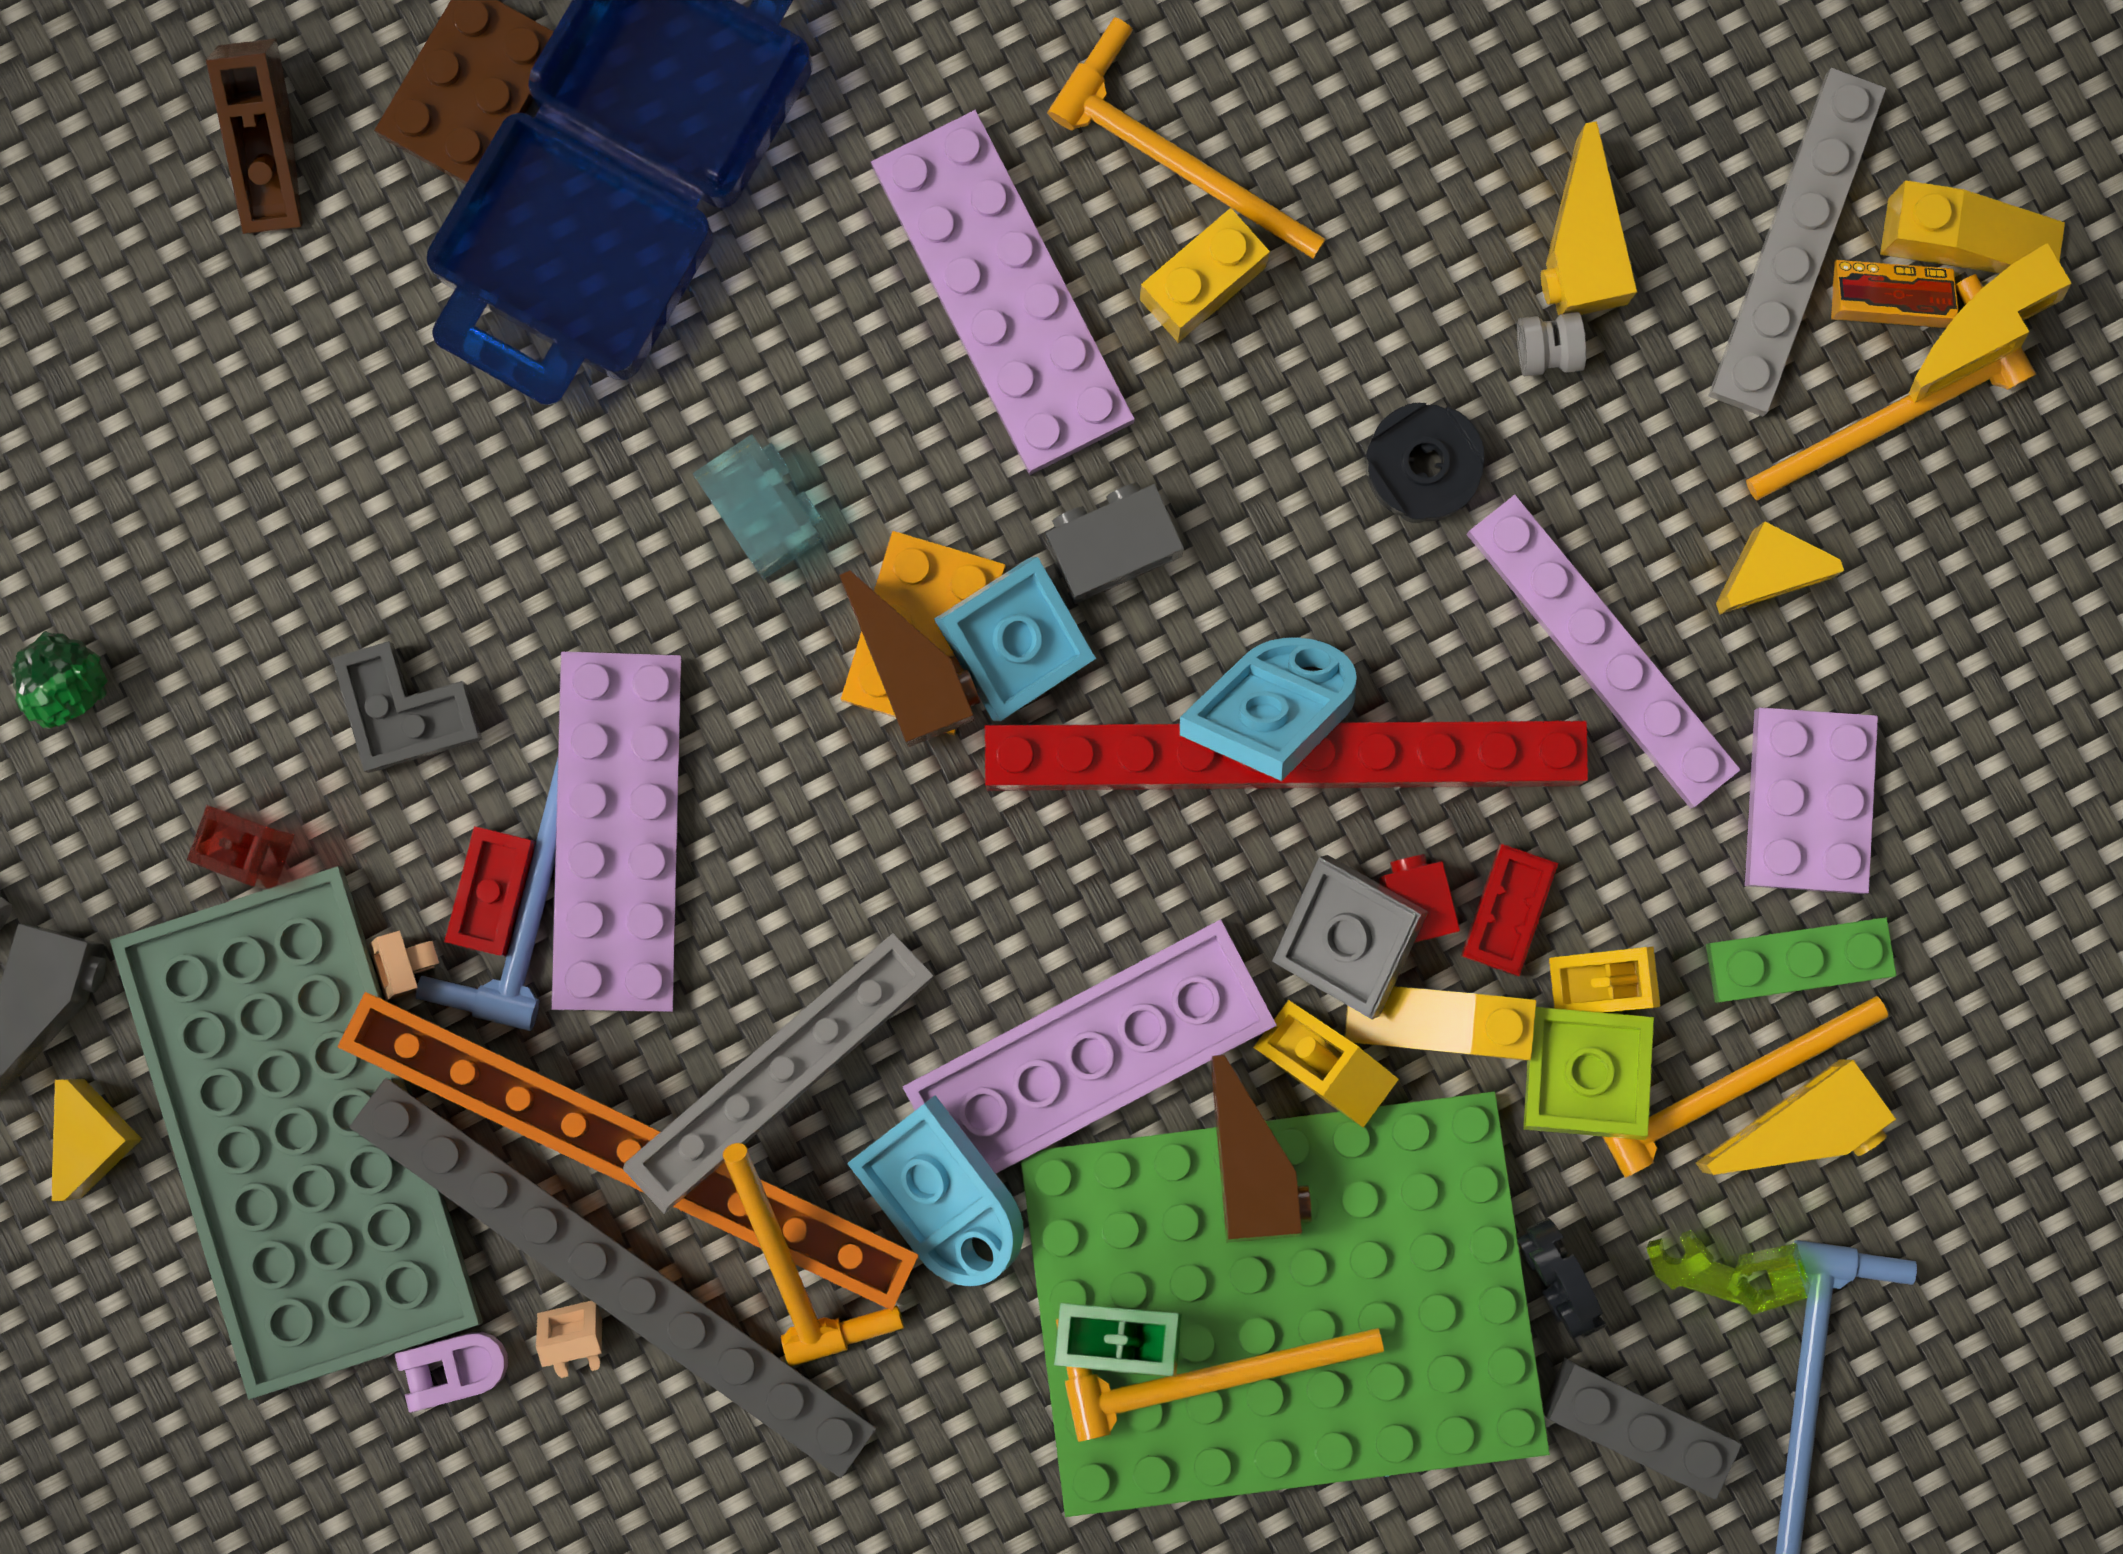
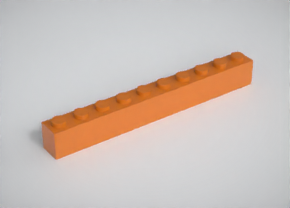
(609, 1138)

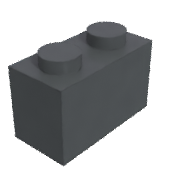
(1113, 541)

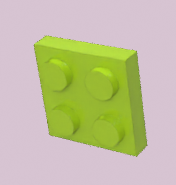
(1589, 1074)

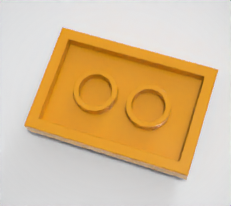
(920, 584)

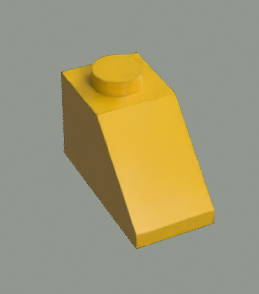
(1326, 1063)

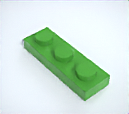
(1800, 960)

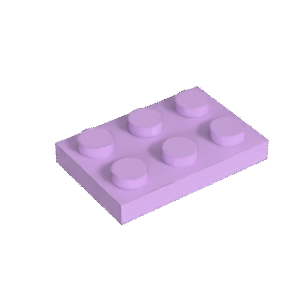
(1811, 800)

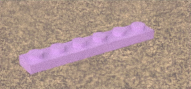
(1603, 652)

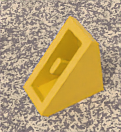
(1773, 566)
(1605, 981)
(86, 1139)

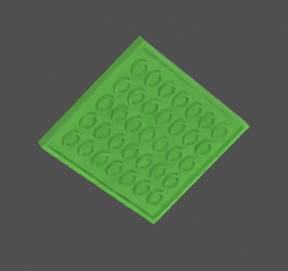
(1401, 1239)

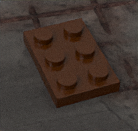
(464, 85)

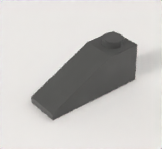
(41, 991)

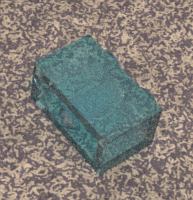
(758, 505)

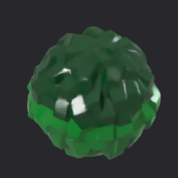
(57, 679)

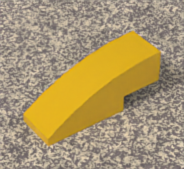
(1993, 321)

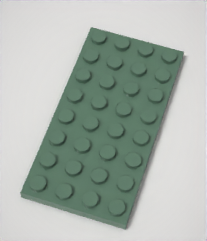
(303, 1223)

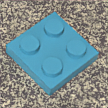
(1015, 638)

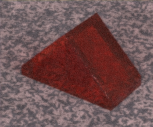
(240, 848)

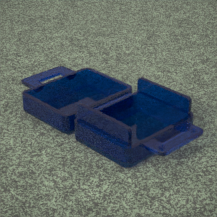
(590, 207)

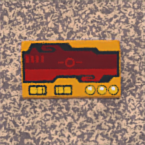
(1893, 294)

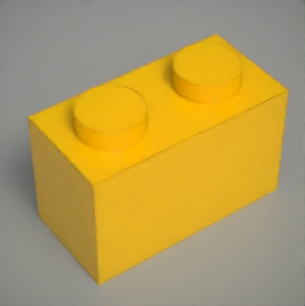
(1204, 275)

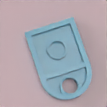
(1271, 708)
(942, 1196)

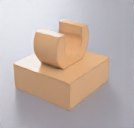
(398, 965)
(569, 1335)

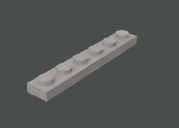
(1797, 242)
(777, 1073)

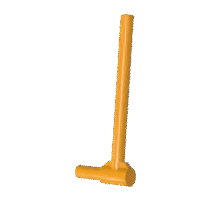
(1084, 100)
(2004, 373)
(1636, 1155)
(809, 1336)
(1096, 1405)

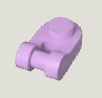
(471, 1366)

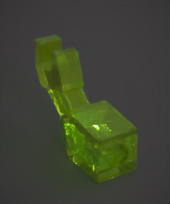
(1700, 1273)

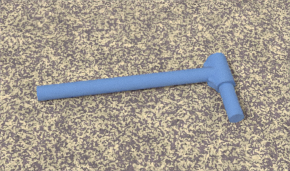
(508, 999)
(1826, 1269)

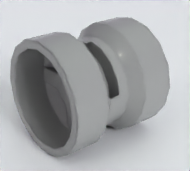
(1551, 344)

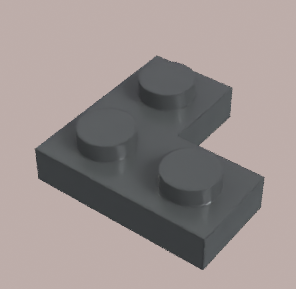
(396, 726)

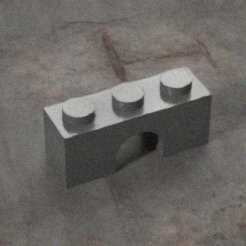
(1640, 1428)

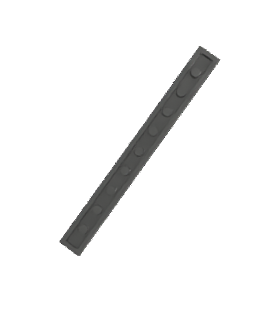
(613, 1277)

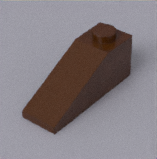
(256, 133)
(914, 672)
(1255, 1173)

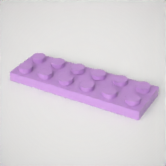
(1002, 292)
(616, 832)
(1100, 1048)

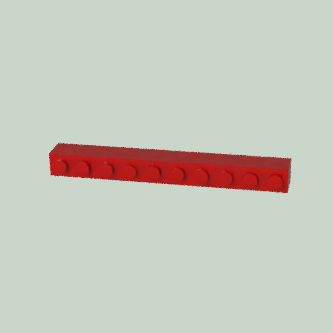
(1346, 758)

